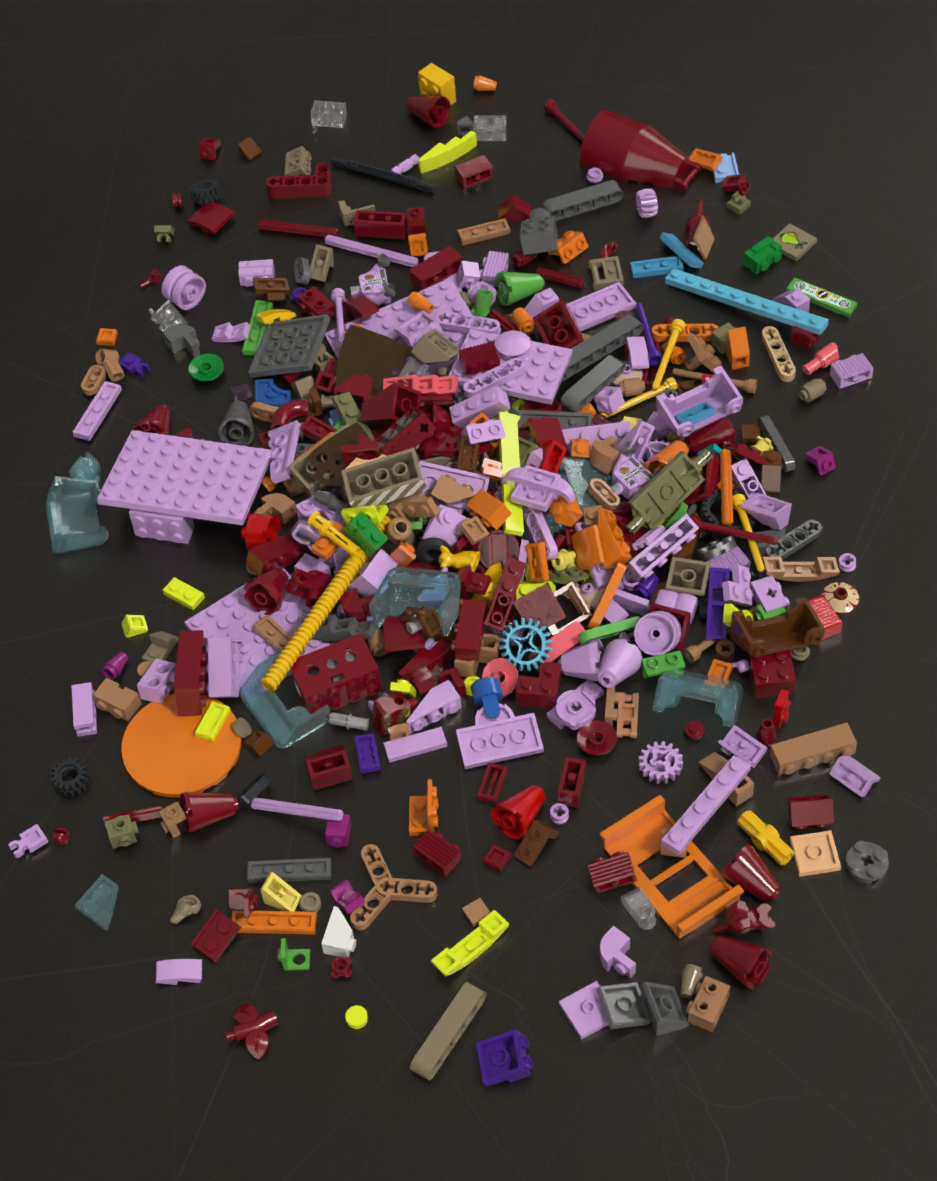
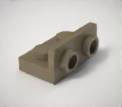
(298, 162)

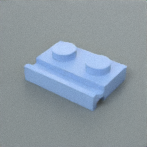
(726, 168)

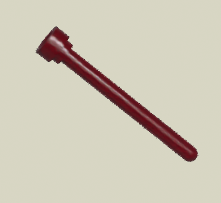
(552, 108)
(733, 532)

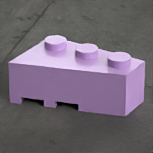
(224, 666)

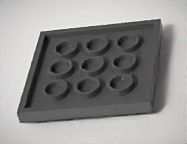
(289, 346)

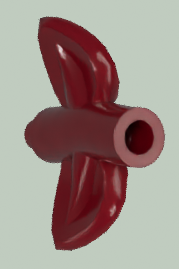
(252, 1029)

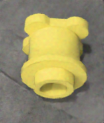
(763, 444)
(563, 560)

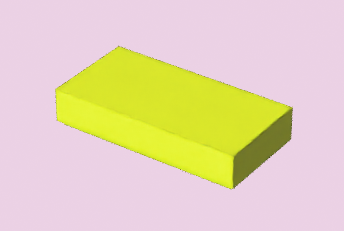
(212, 721)

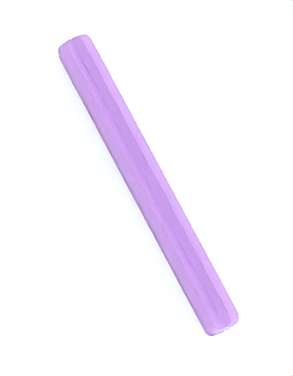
(297, 809)

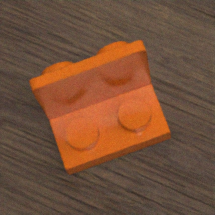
(423, 812)

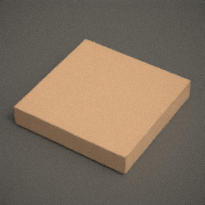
(815, 853)

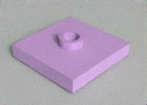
(584, 1010)

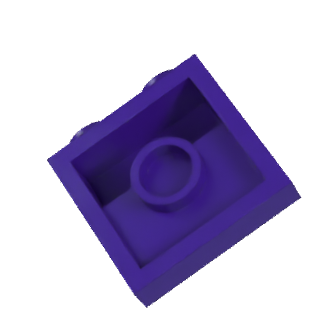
(504, 1058)

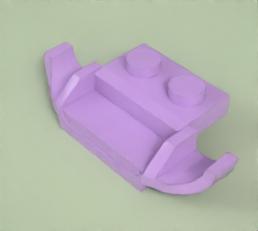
(537, 487)

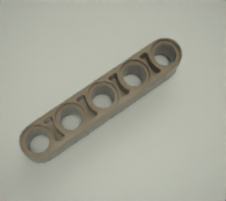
(447, 1031)

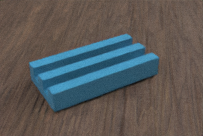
(695, 413)

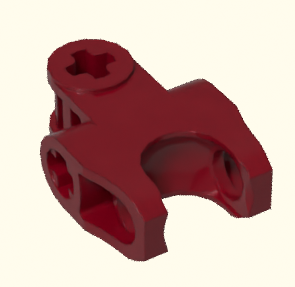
(309, 586)

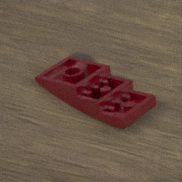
(397, 636)

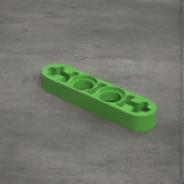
(609, 630)

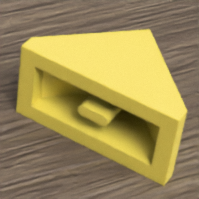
(279, 894)

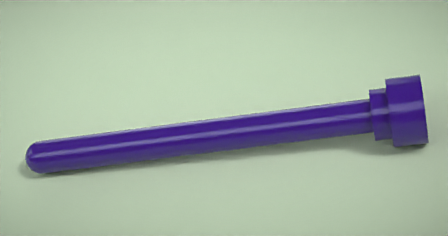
(654, 355)

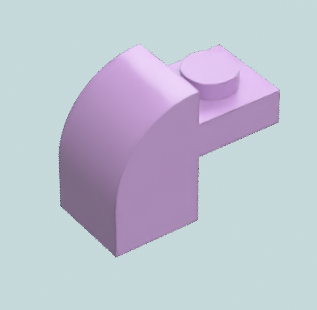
(310, 563)
(613, 950)

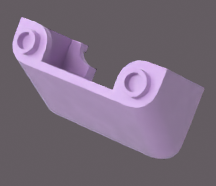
(717, 391)

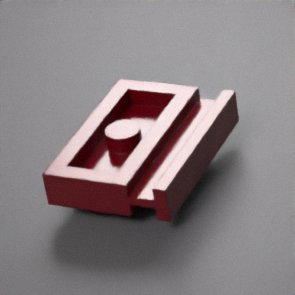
(216, 935)

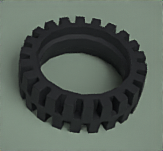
(706, 516)

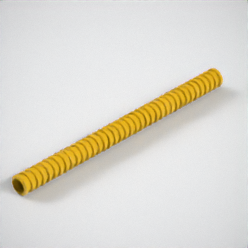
(316, 617)

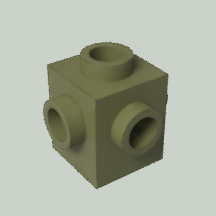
(121, 831)

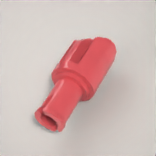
(822, 358)

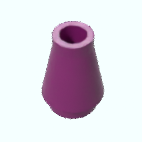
(114, 666)

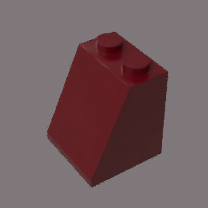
(389, 405)

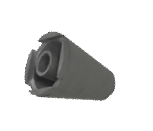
(237, 425)

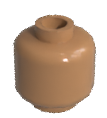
(399, 530)

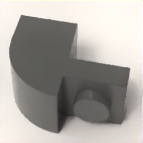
(182, 337)

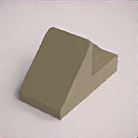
(321, 262)
(160, 647)

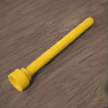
(677, 327)
(668, 383)
(738, 499)

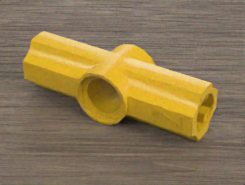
(765, 837)

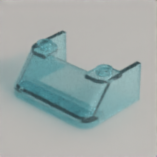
(416, 589)
(280, 724)

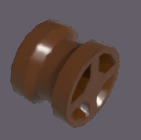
(726, 656)

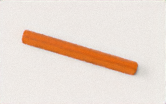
(726, 487)

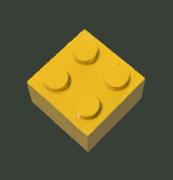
(435, 82)

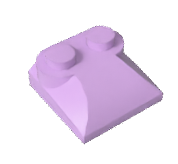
(444, 525)

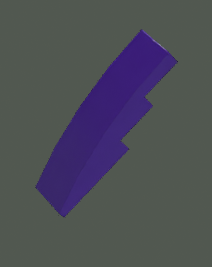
(715, 627)

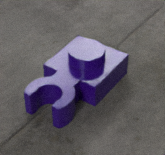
(132, 363)

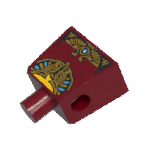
(391, 712)

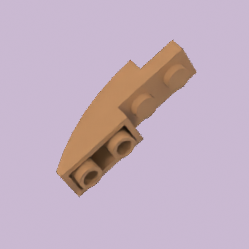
(412, 506)

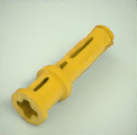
(326, 527)

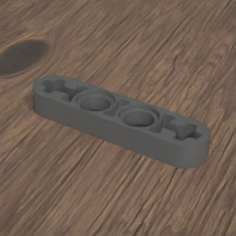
(769, 431)
(795, 544)

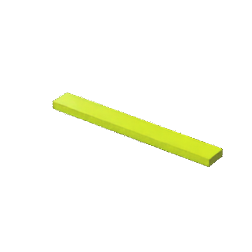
(510, 459)

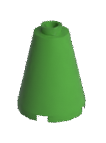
(517, 286)

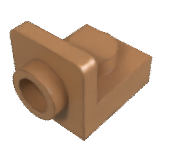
(473, 530)

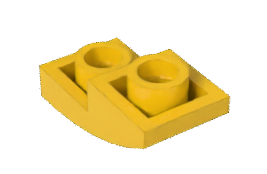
(269, 316)

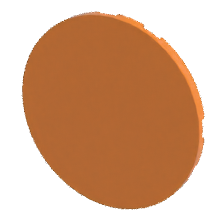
(167, 755)

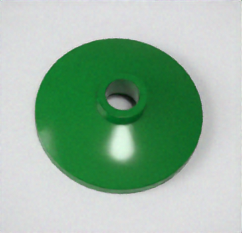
(206, 367)

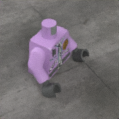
(375, 283)
(629, 474)

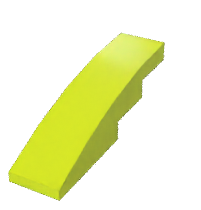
(444, 154)

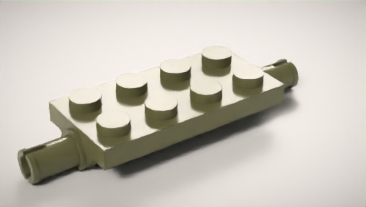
(667, 490)

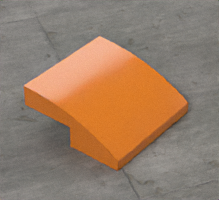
(588, 548)

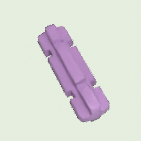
(406, 165)

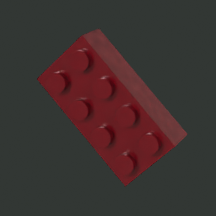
(191, 673)

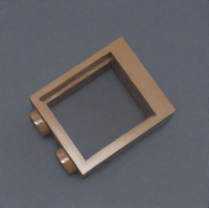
(581, 606)

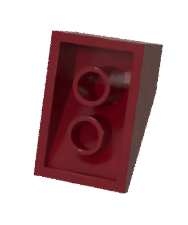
(559, 326)
(712, 477)

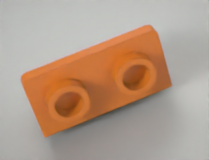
(570, 246)

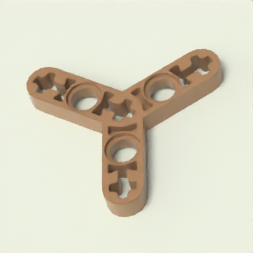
(383, 897)

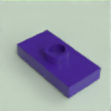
(367, 753)

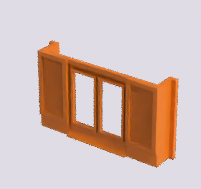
(642, 837)

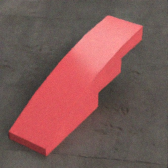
(427, 384)

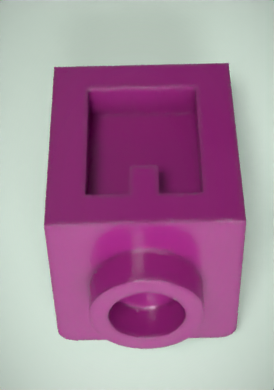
(822, 459)
(346, 897)

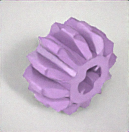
(646, 203)
(472, 290)

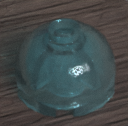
(86, 468)

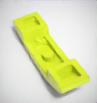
(472, 945)

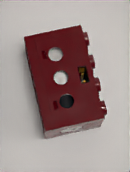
(336, 675)

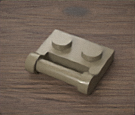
(611, 271)

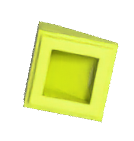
(134, 625)

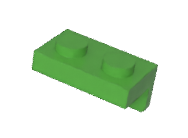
(660, 664)

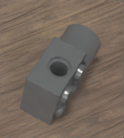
(538, 232)

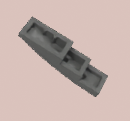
(341, 629)

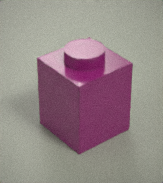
(338, 832)

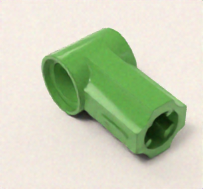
(482, 303)

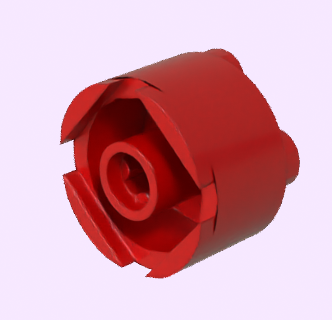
(260, 529)

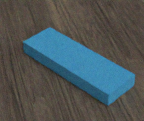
(681, 250)
(655, 266)

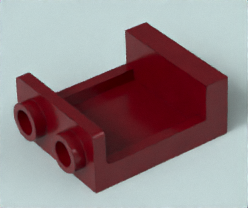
(545, 429)

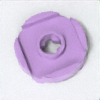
(579, 718)

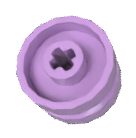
(183, 287)
(647, 628)

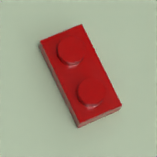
(781, 709)

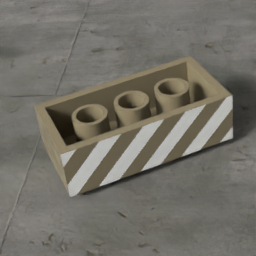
(384, 479)

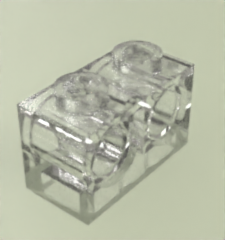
(328, 114)

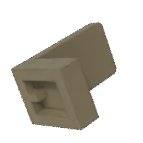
(348, 215)

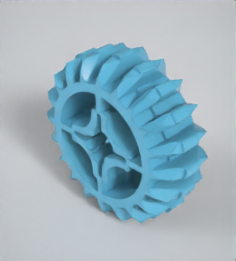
(510, 636)

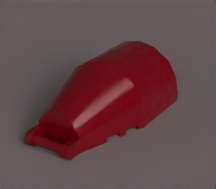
(634, 152)

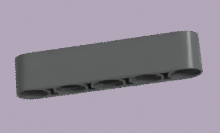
(583, 200)
(592, 383)

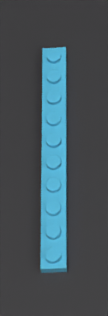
(747, 301)

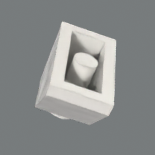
(338, 936)

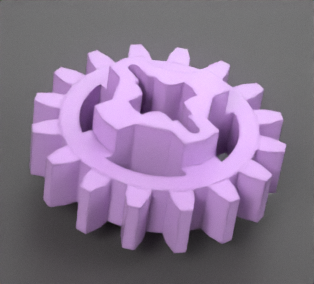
(660, 762)

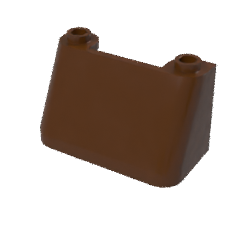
(790, 631)

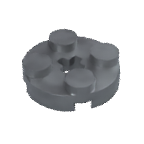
(715, 548)
(862, 851)

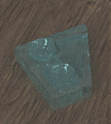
(99, 901)

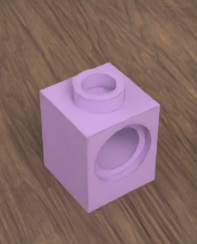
(467, 273)
(609, 399)

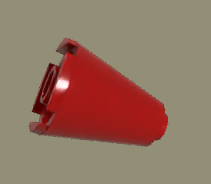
(518, 811)

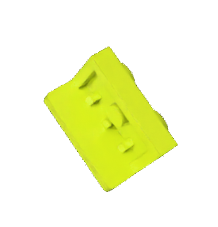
(375, 514)

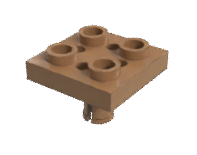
(703, 356)

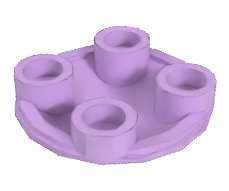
(512, 344)

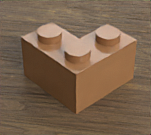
(489, 651)

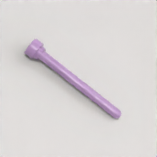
(337, 296)

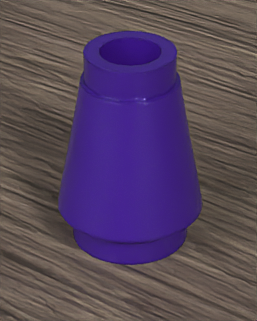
(646, 587)

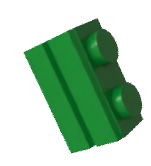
(762, 255)
(365, 534)

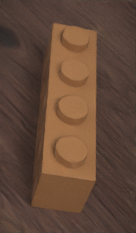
(813, 749)

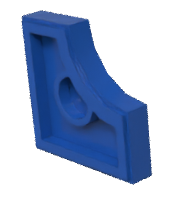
(270, 394)

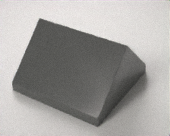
(663, 1008)

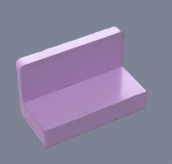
(854, 775)

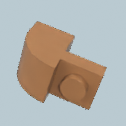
(603, 454)
(279, 506)

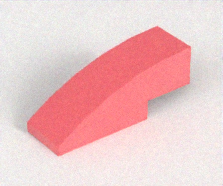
(562, 642)

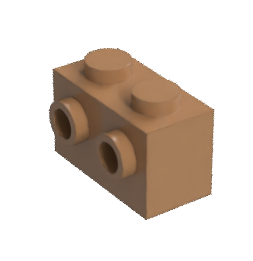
(708, 1003)

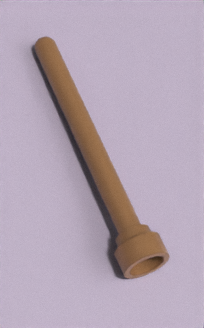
(748, 385)
(693, 653)

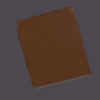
(249, 148)
(258, 742)

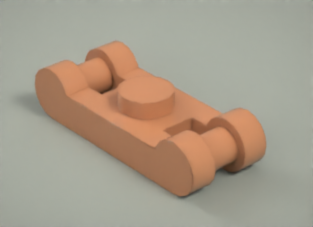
(627, 715)

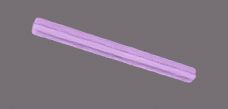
(370, 250)

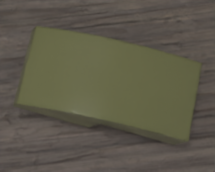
(567, 575)

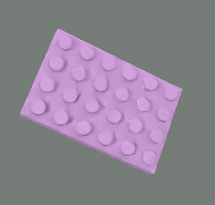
(543, 369)

